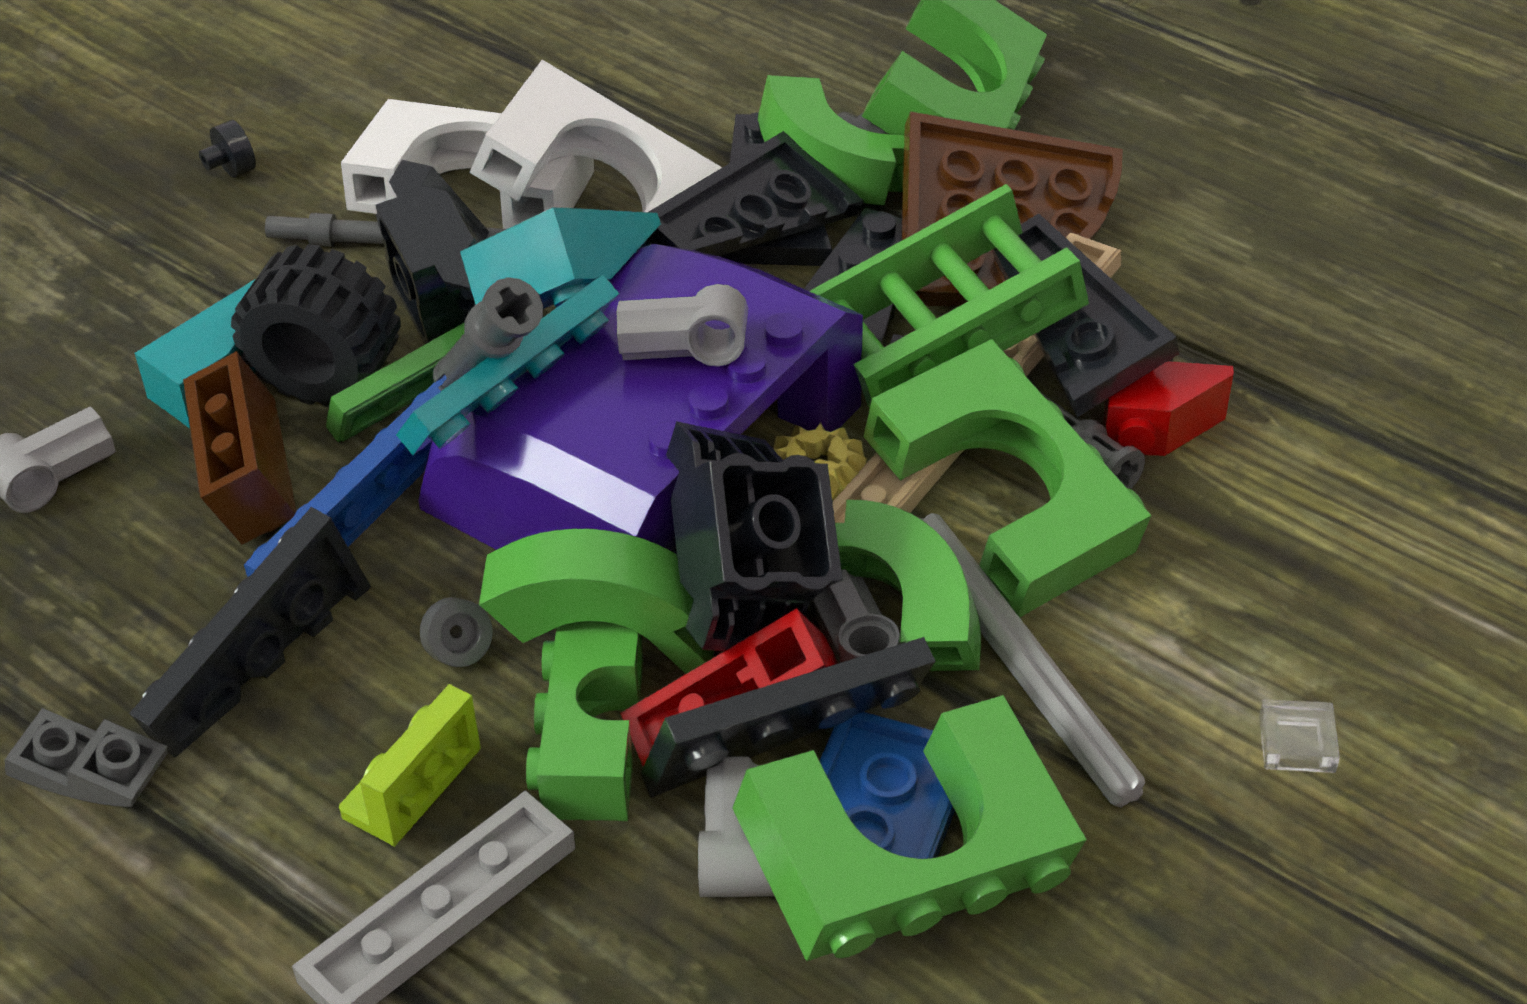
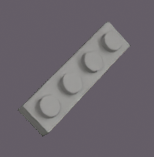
(436, 905)

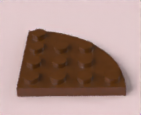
(961, 161)

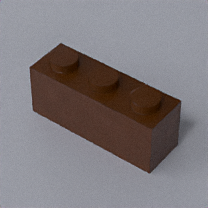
(239, 449)

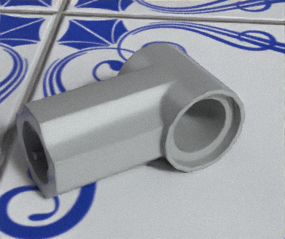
(679, 329)
(37, 463)
(724, 854)

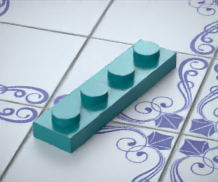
(492, 380)

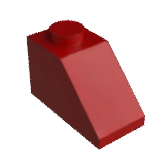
(1169, 406)

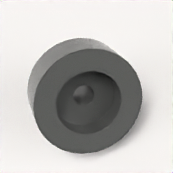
(456, 632)

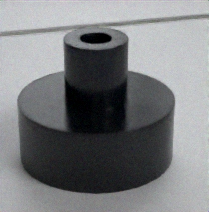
(229, 149)

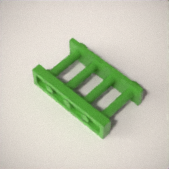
(1006, 313)

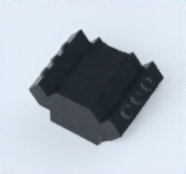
(423, 245)
(748, 532)

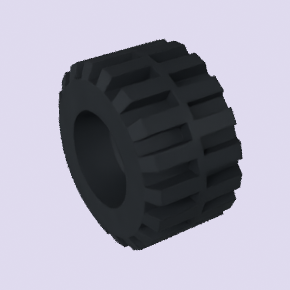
(315, 323)

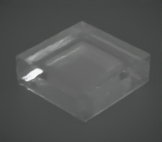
(1299, 736)

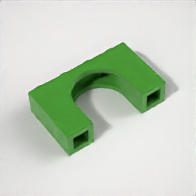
(986, 42)
(991, 404)
(849, 891)

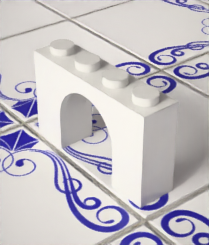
(565, 118)
(447, 141)

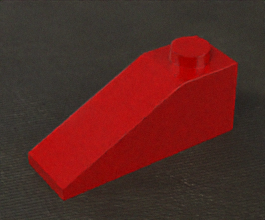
(767, 657)

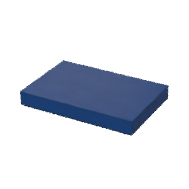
(888, 784)

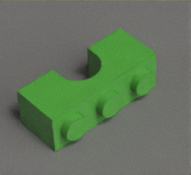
(582, 759)

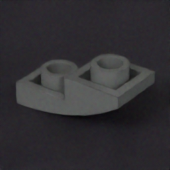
(83, 763)

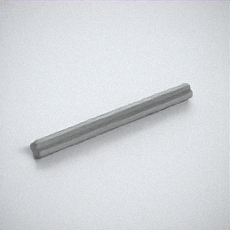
(1045, 682)

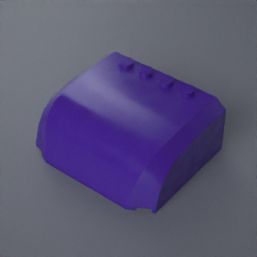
(596, 429)

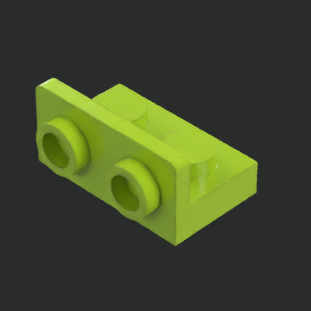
(416, 768)

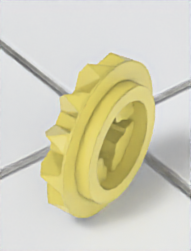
(843, 454)

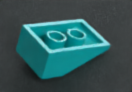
(558, 251)

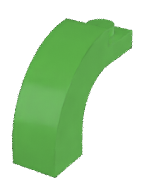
(861, 159)
(921, 566)
(592, 577)

